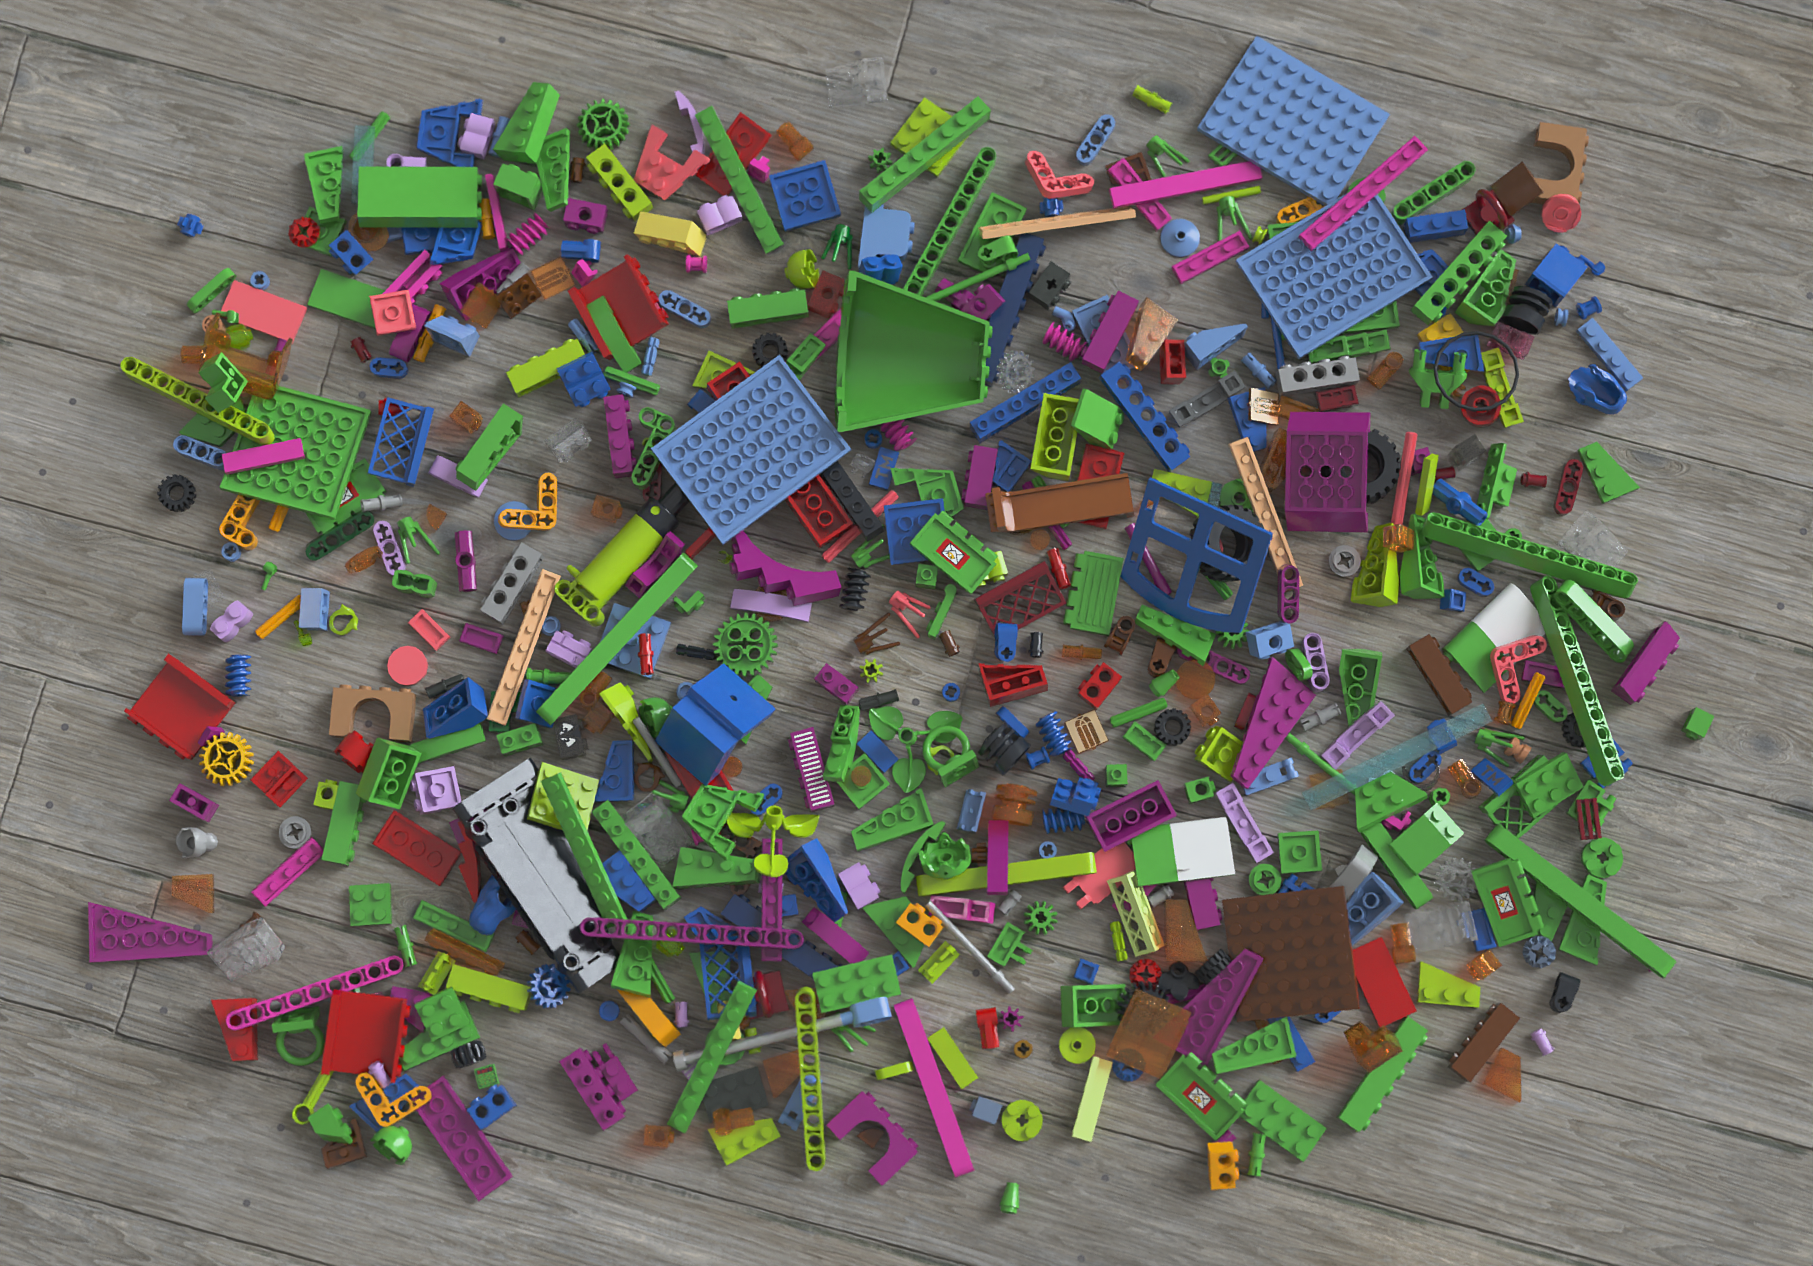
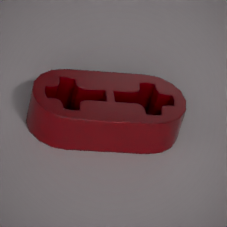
(1245, 711)

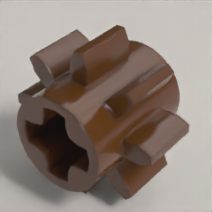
(980, 855)

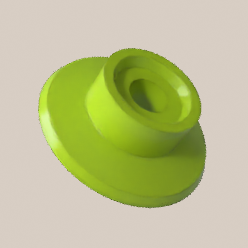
(1087, 1045)

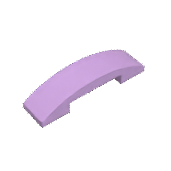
(686, 108)
(769, 604)
(1357, 733)
(1243, 823)

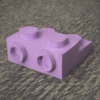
(435, 790)

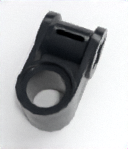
(1565, 989)

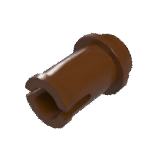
(577, 170)
(949, 643)
(527, 941)

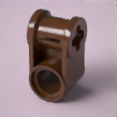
(1606, 601)
(1120, 636)
(1161, 655)

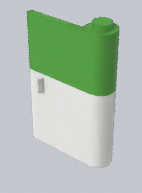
(1502, 621)
(1183, 852)

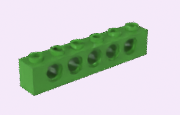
(1489, 235)
(636, 855)

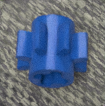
(1051, 207)
(190, 225)

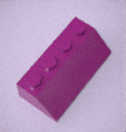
(1646, 663)
(1130, 816)

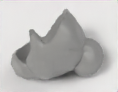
(195, 842)

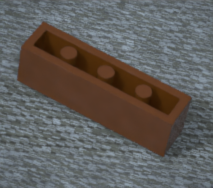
(1439, 675)
(1483, 1042)

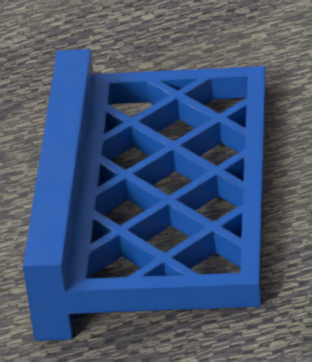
(418, 444)
(744, 970)

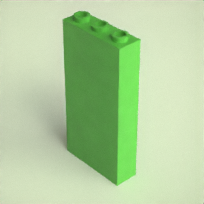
(419, 197)

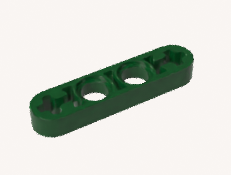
(338, 533)

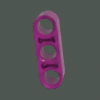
(407, 341)
(1293, 602)

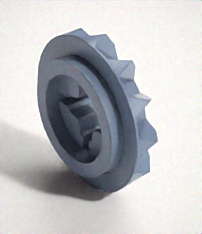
(1535, 943)

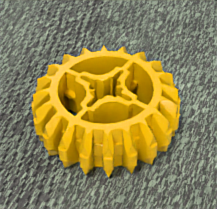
(233, 756)

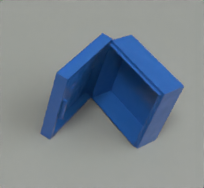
(709, 723)

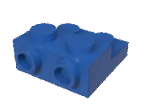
(584, 379)
(1076, 797)

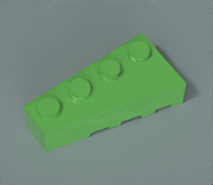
(529, 125)
(490, 447)

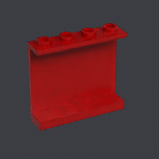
(630, 300)
(179, 708)
(365, 1031)

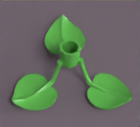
(887, 721)

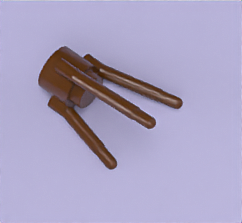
(865, 642)

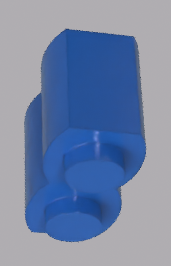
(884, 268)

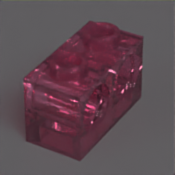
(1517, 340)

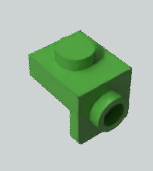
(692, 604)

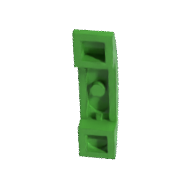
(613, 335)
(932, 833)

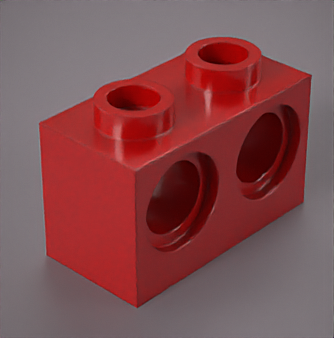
(1103, 688)

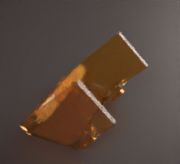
(261, 373)

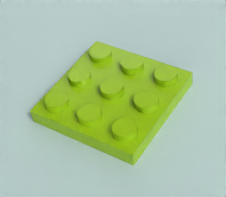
(920, 124)
(581, 788)

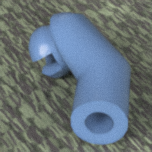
(1066, 317)

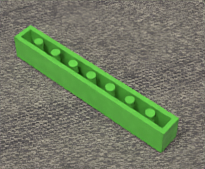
(924, 154)

